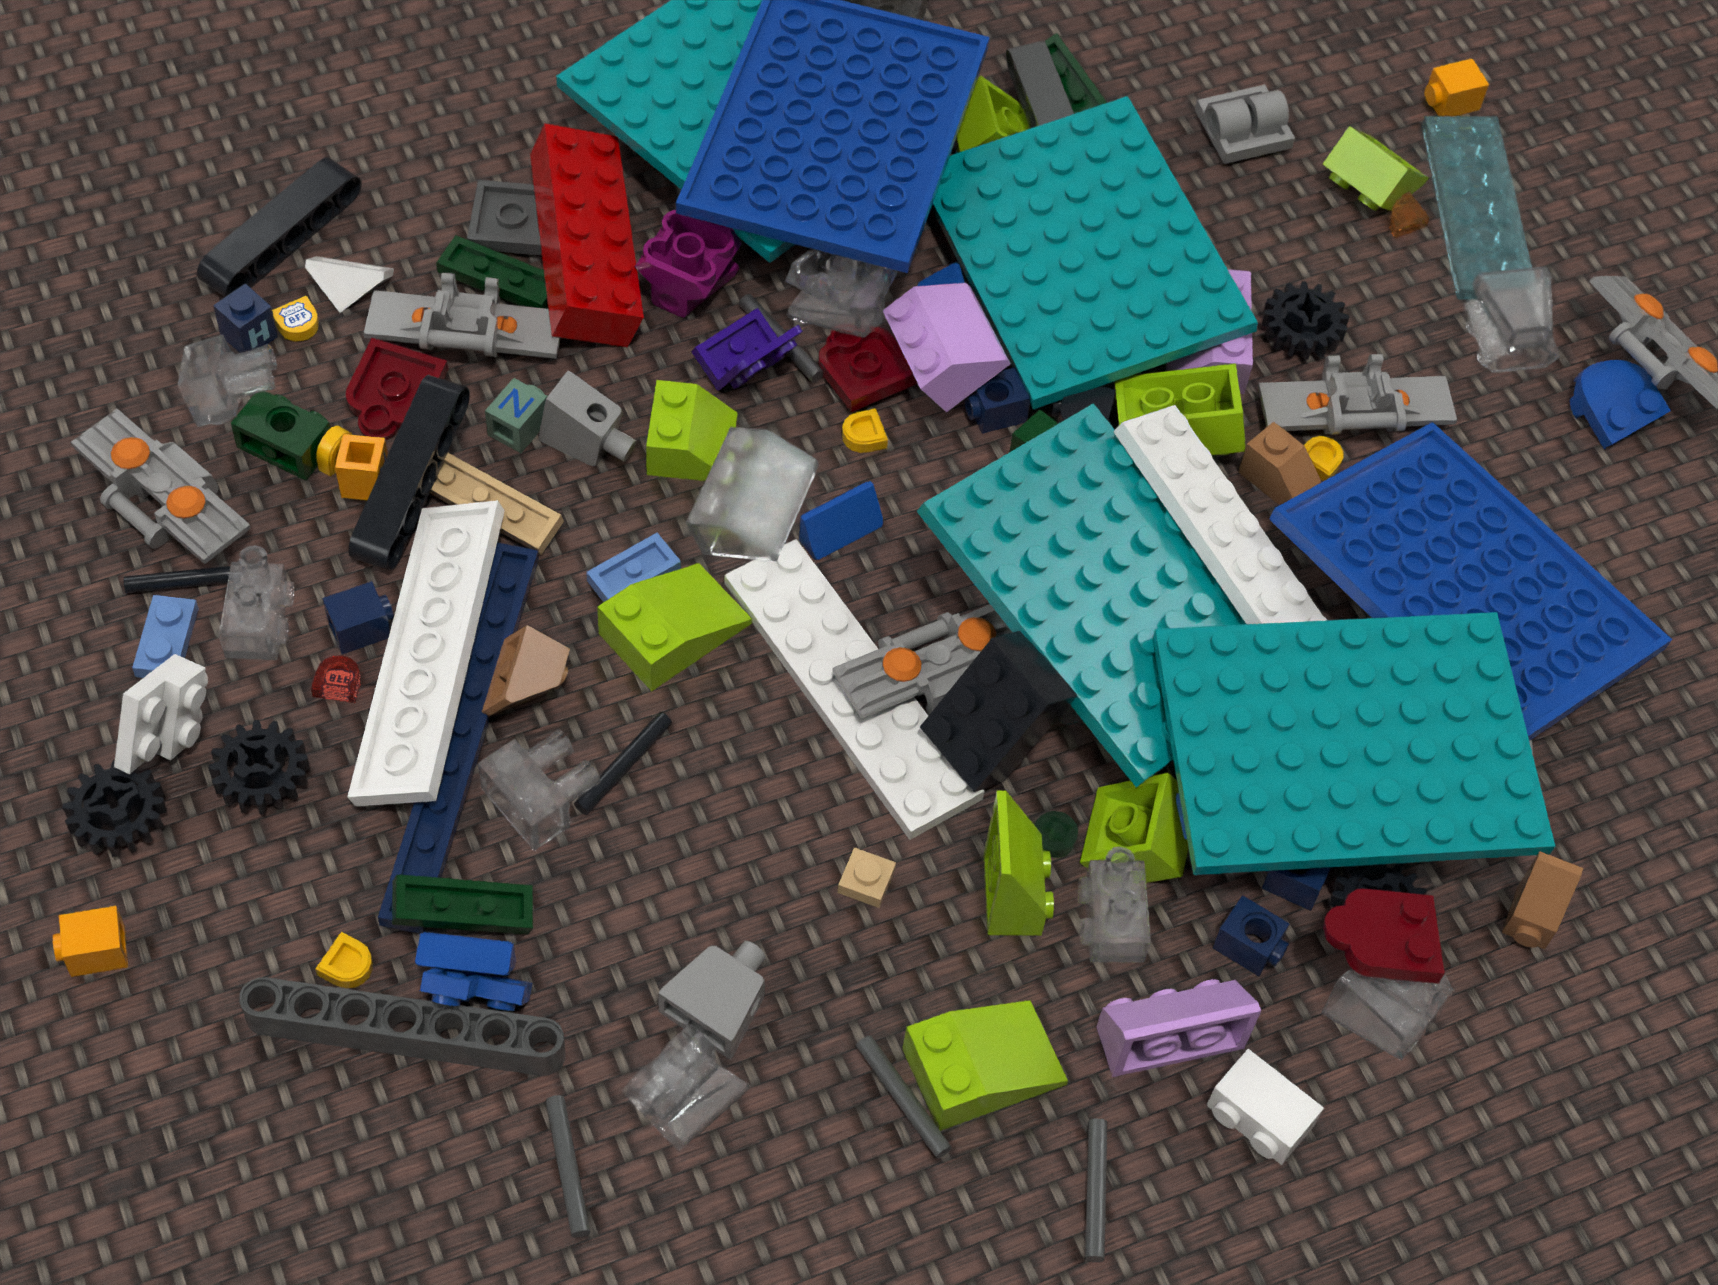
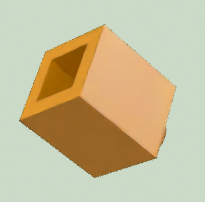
(1456, 88)
(359, 465)
(91, 941)

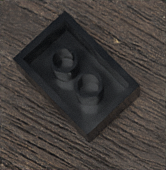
(998, 710)

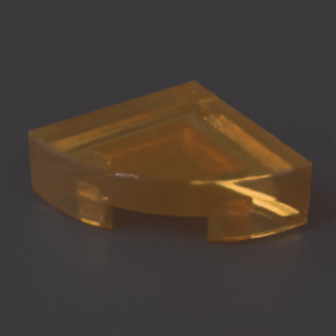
(1407, 216)

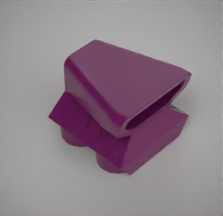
(688, 262)

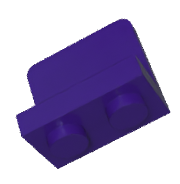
(743, 350)

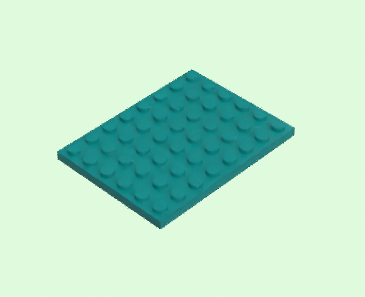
(664, 83)
(1086, 252)
(1087, 570)
(1349, 743)

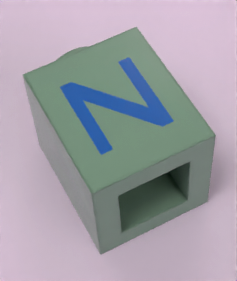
(516, 415)

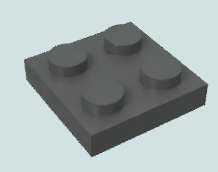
(505, 218)

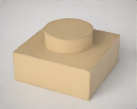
(866, 877)

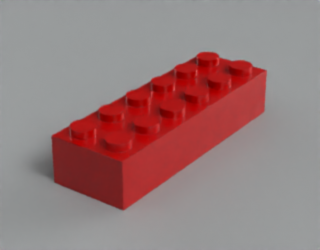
(585, 236)

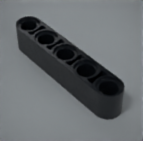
(279, 227)
(409, 472)

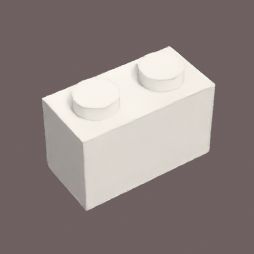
(1264, 1107)

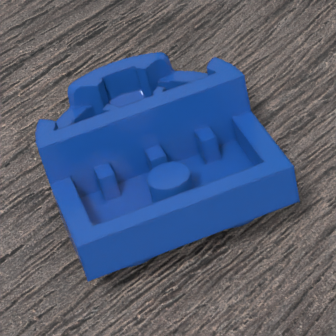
(1616, 399)

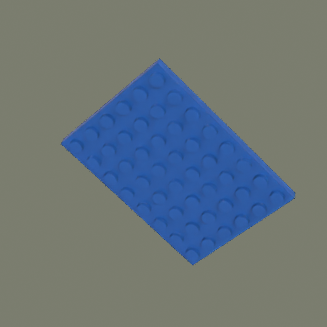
(835, 129)
(1441, 536)

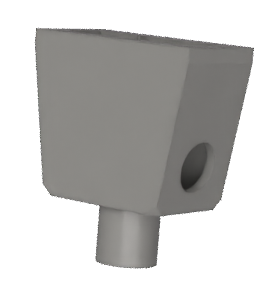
(583, 422)
(717, 995)

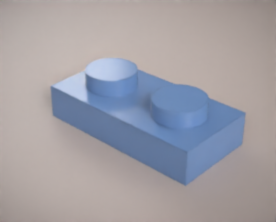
(635, 564)
(165, 632)

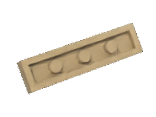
(523, 517)

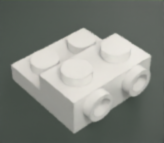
(161, 713)

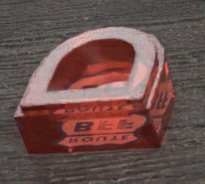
(337, 679)

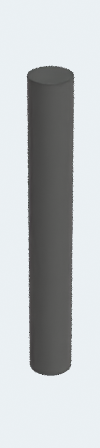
(903, 1096)
(567, 1166)
(1096, 1190)

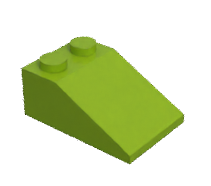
(1204, 395)
(669, 622)
(1015, 872)
(981, 1060)

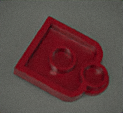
(864, 367)
(387, 384)
(1388, 935)

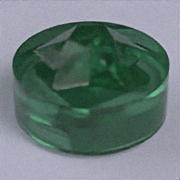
(1058, 833)

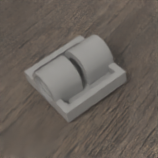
(1246, 123)

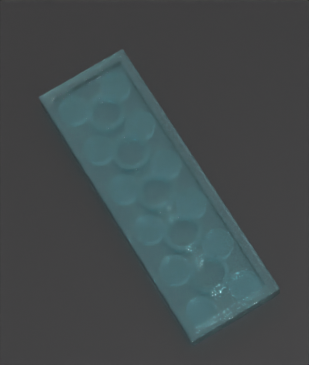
(1474, 198)

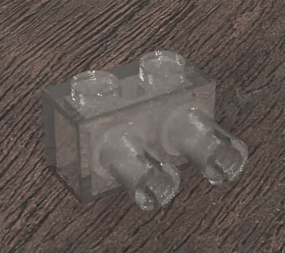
(217, 378)
(255, 607)
(526, 796)
(1115, 908)

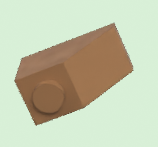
(1278, 465)
(525, 670)
(1541, 900)

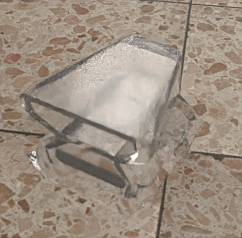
(839, 292)
(1513, 319)
(1387, 1010)
(684, 1088)

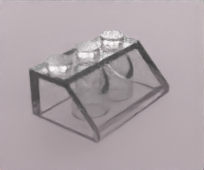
(751, 496)

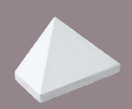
(345, 280)

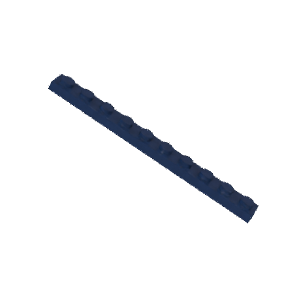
(435, 822)

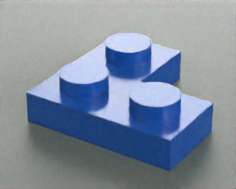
(458, 986)

